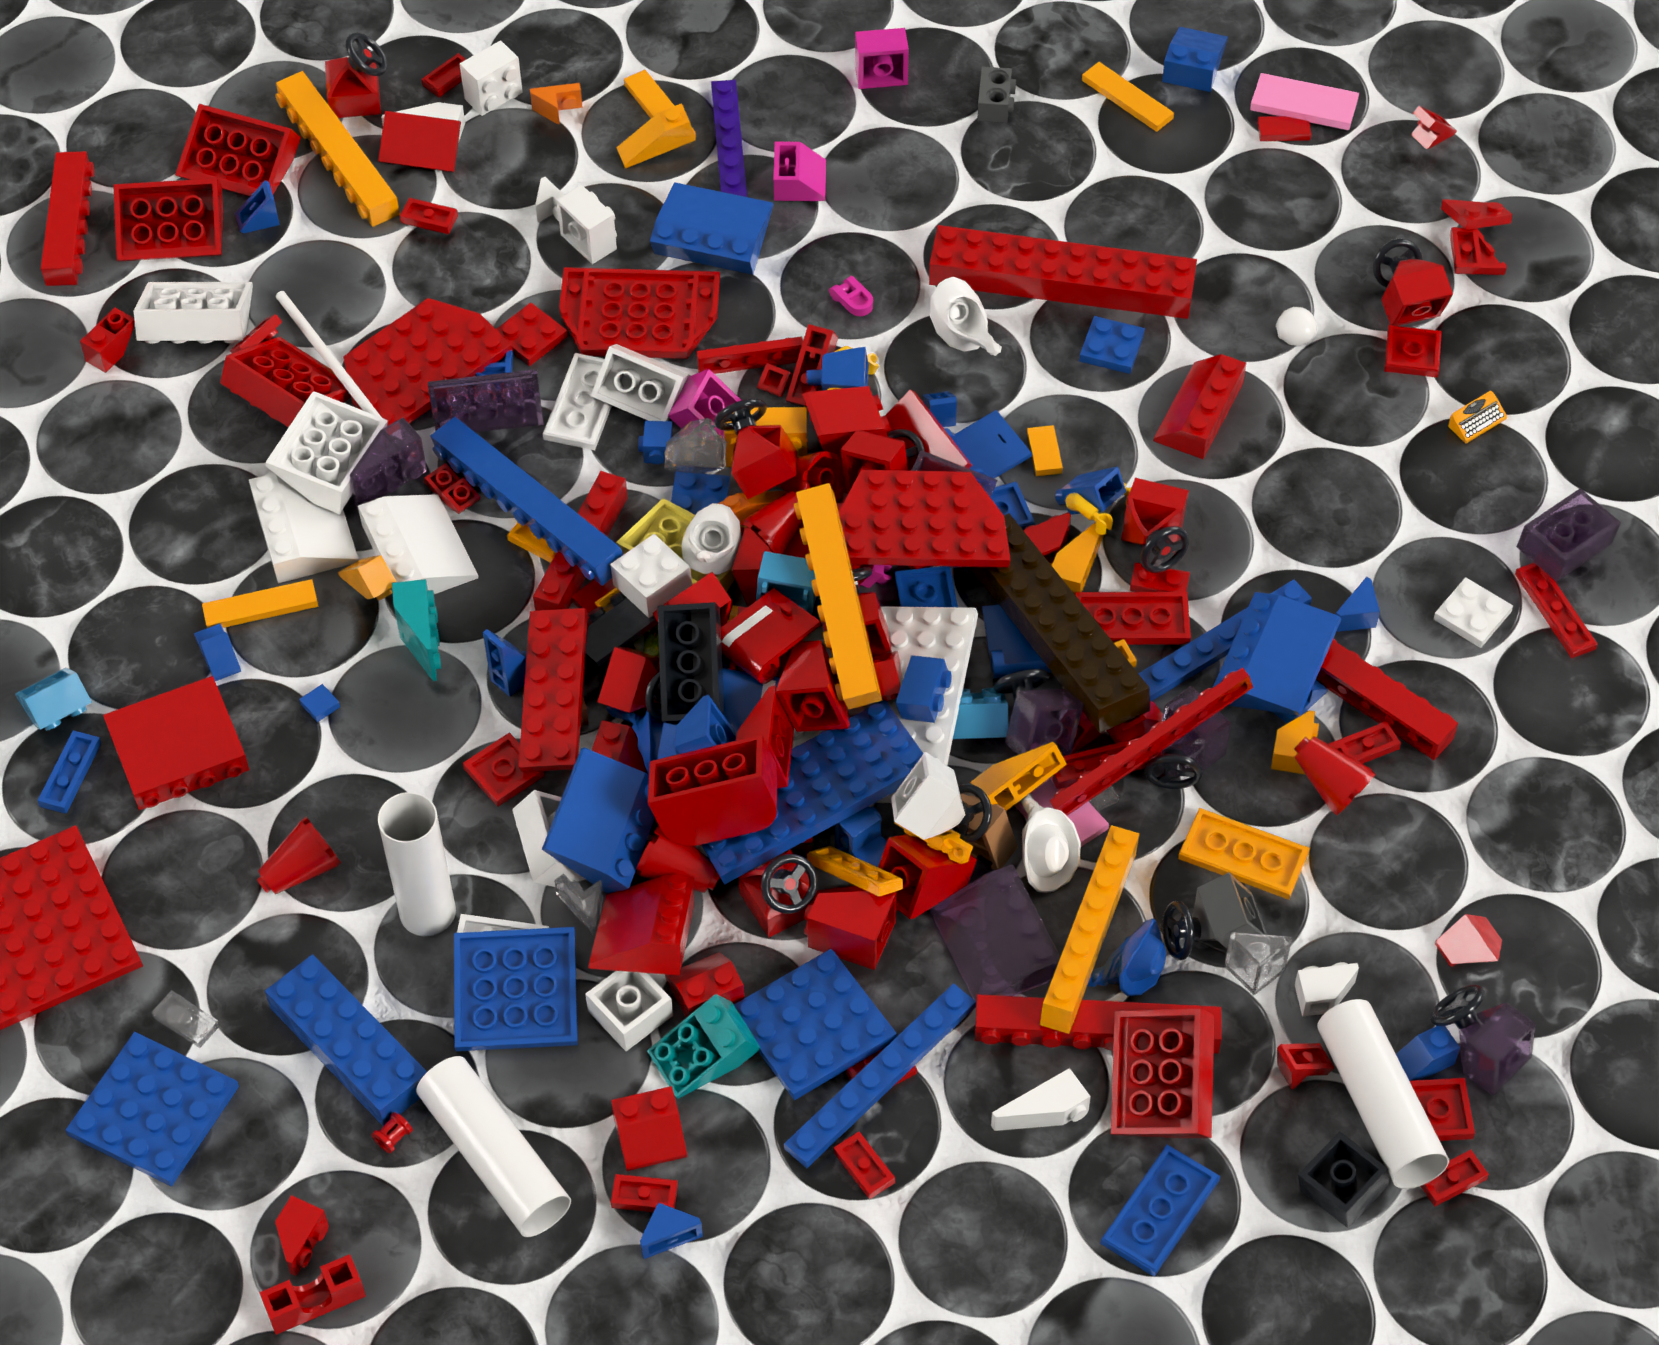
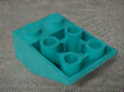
(417, 623)
(704, 1046)

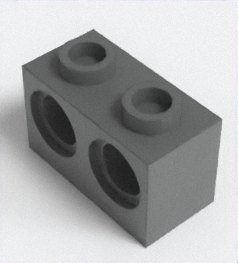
(995, 93)

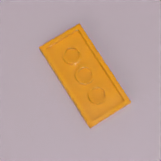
(1244, 852)

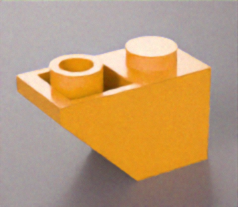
(1288, 738)

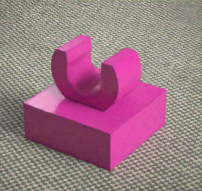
(877, 575)

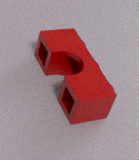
(295, 1305)

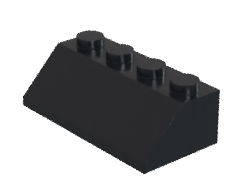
(614, 626)
(689, 658)

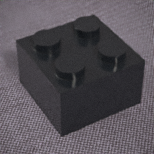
(1343, 1179)

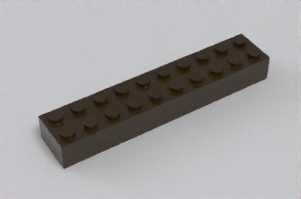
(1065, 634)

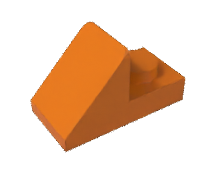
(553, 98)

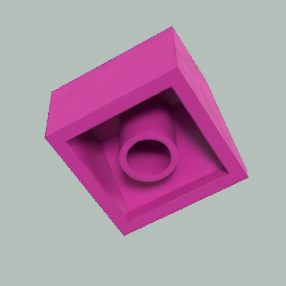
(701, 398)

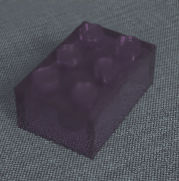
(1568, 534)

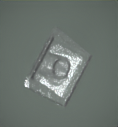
(1256, 958)

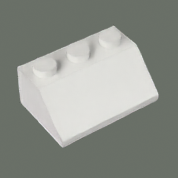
(638, 384)
(533, 822)

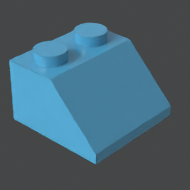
(54, 699)

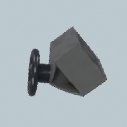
(1219, 909)

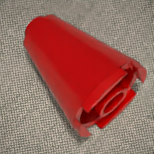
(816, 470)
(775, 522)
(1332, 772)
(670, 858)
(297, 859)

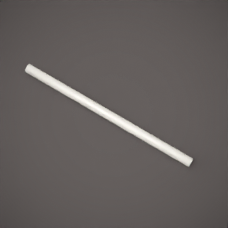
(326, 354)

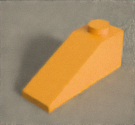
(659, 135)
(1077, 557)
(369, 577)
(1018, 776)

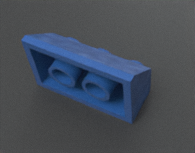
(702, 728)

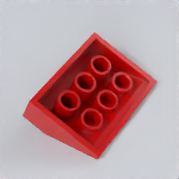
(237, 151)
(168, 219)
(279, 378)
(645, 927)
(1163, 1073)

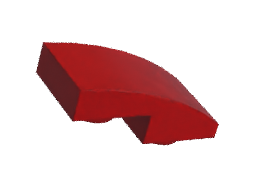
(452, 491)

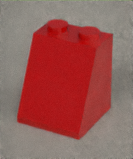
(842, 412)
(810, 691)
(925, 873)
(851, 925)

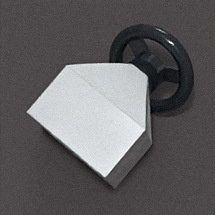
(932, 803)

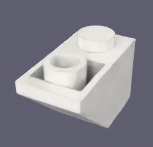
(1324, 987)

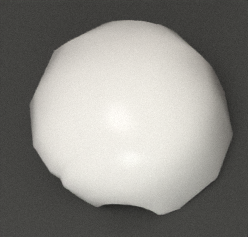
(1296, 326)

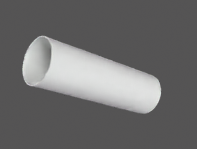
(417, 863)
(1382, 1094)
(493, 1146)

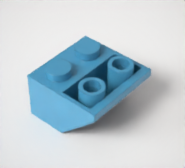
(982, 715)

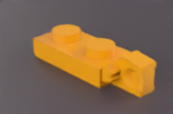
(949, 843)

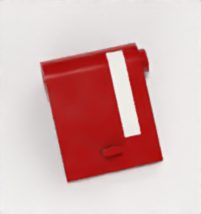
(764, 633)

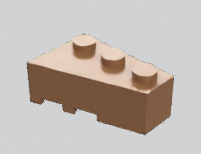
(998, 841)

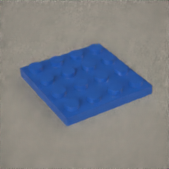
(515, 989)
(814, 1024)
(152, 1108)

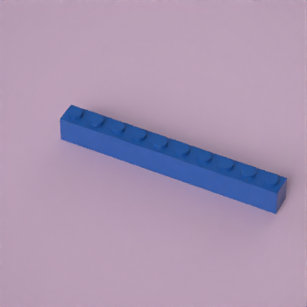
(526, 500)

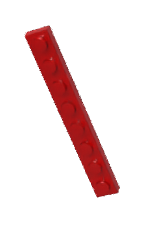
(1157, 739)

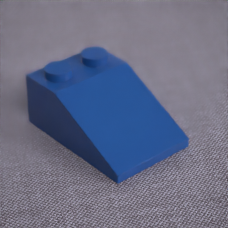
(1193, 59)

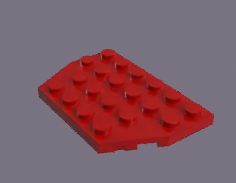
(639, 309)
(421, 347)
(922, 520)

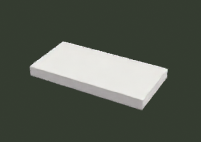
(576, 415)

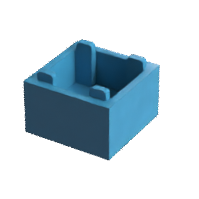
(788, 576)

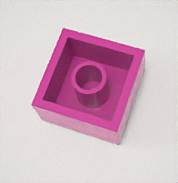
(881, 58)

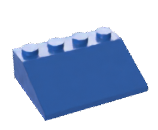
(711, 228)
(1281, 651)
(602, 821)

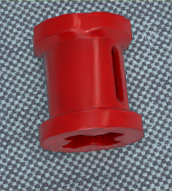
(391, 1132)

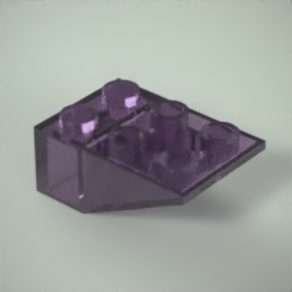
(388, 463)

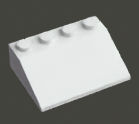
(193, 312)
(324, 449)
(298, 533)
(417, 540)

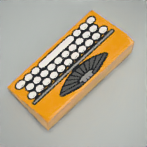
(1477, 417)

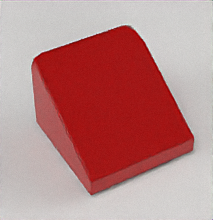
(774, 380)

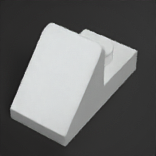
(547, 200)

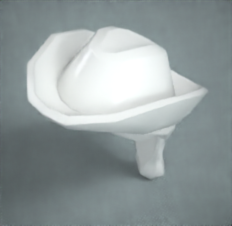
(961, 317)
(712, 540)
(1048, 847)

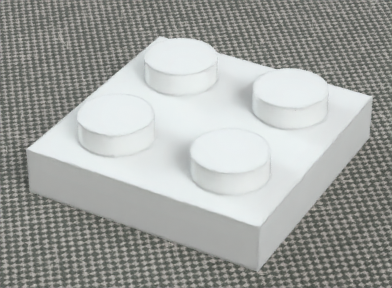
(1473, 612)

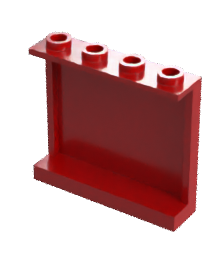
(176, 743)

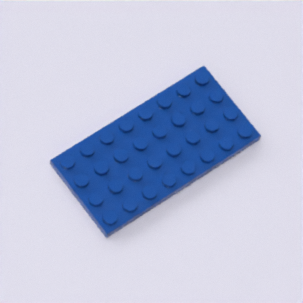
(826, 784)

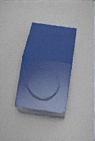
(1428, 1053)

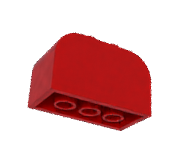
(714, 792)

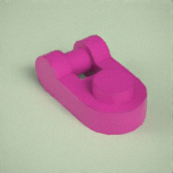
(858, 301)

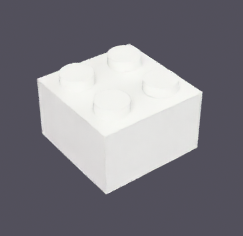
(491, 78)
(587, 224)
(650, 574)
(629, 1006)

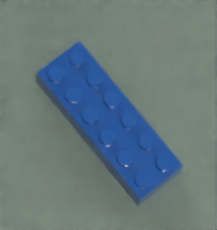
(346, 1039)

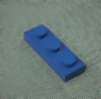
(69, 772)

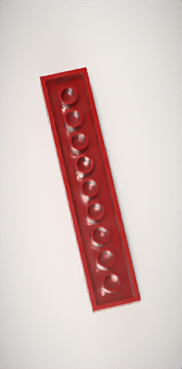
(1064, 271)

